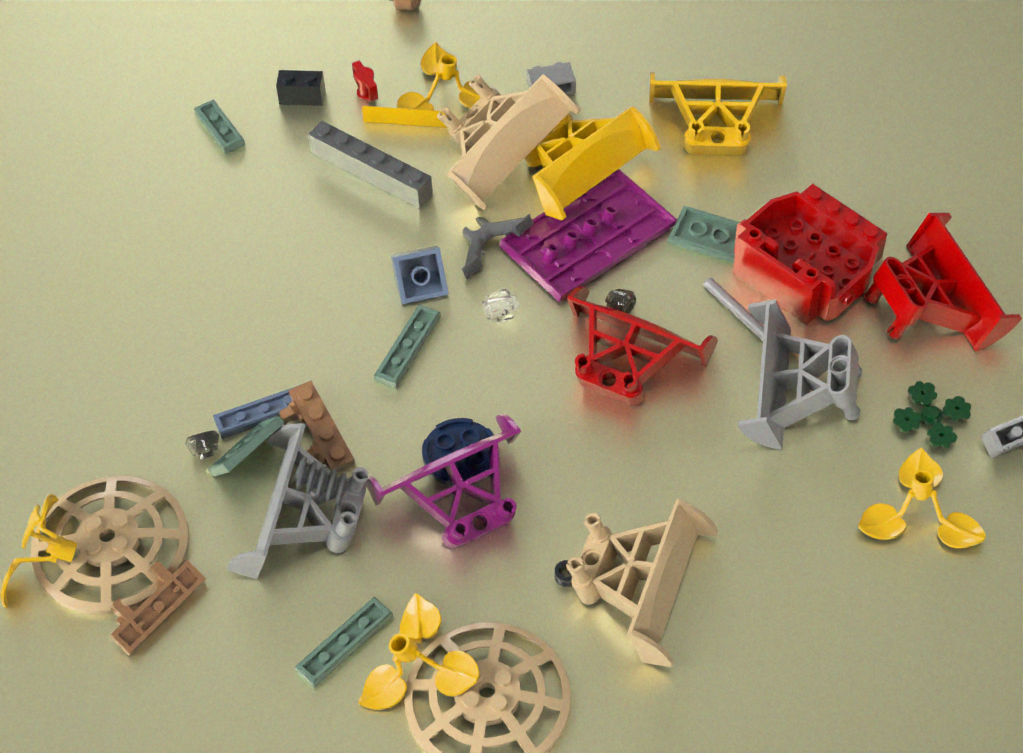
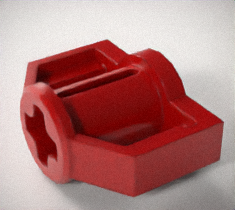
(364, 79)

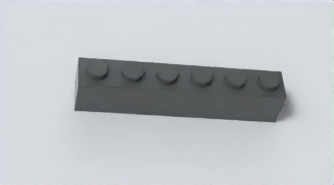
(370, 164)

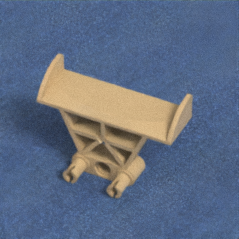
(502, 132)
(596, 579)

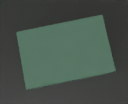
(705, 233)
(245, 446)

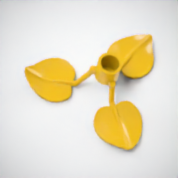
(443, 65)
(921, 475)
(58, 546)
(420, 620)

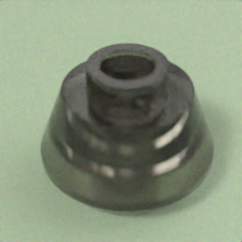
(621, 300)
(203, 444)

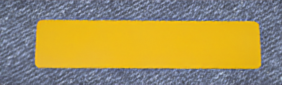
(402, 116)

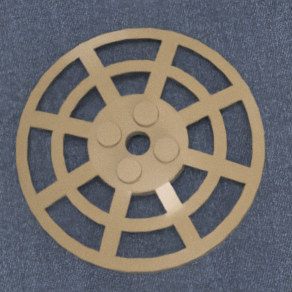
(114, 552)
(498, 707)

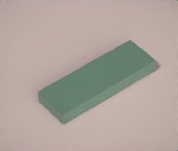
(219, 126)

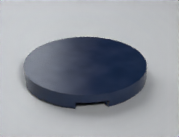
(453, 436)

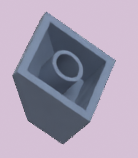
(419, 274)

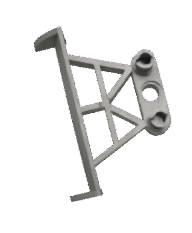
(814, 359)
(336, 534)

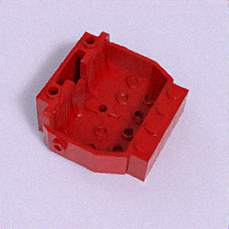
(802, 274)

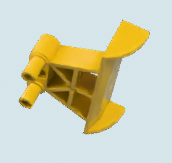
(736, 136)
(584, 153)

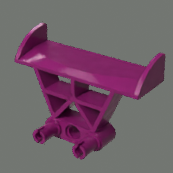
(461, 531)

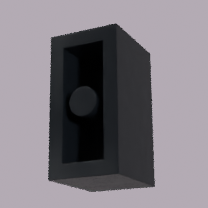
(300, 87)

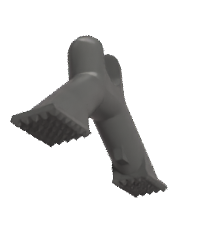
(485, 233)

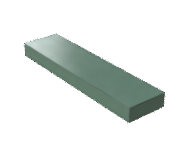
(407, 346)
(344, 642)

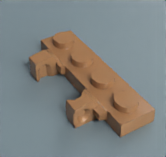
(328, 442)
(141, 621)

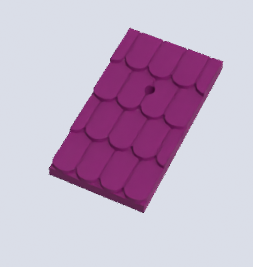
(596, 234)

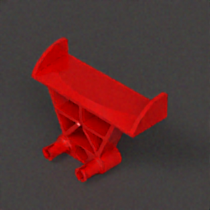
(940, 288)
(628, 388)

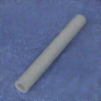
(734, 307)

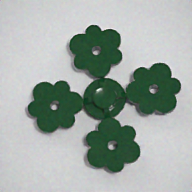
(932, 415)

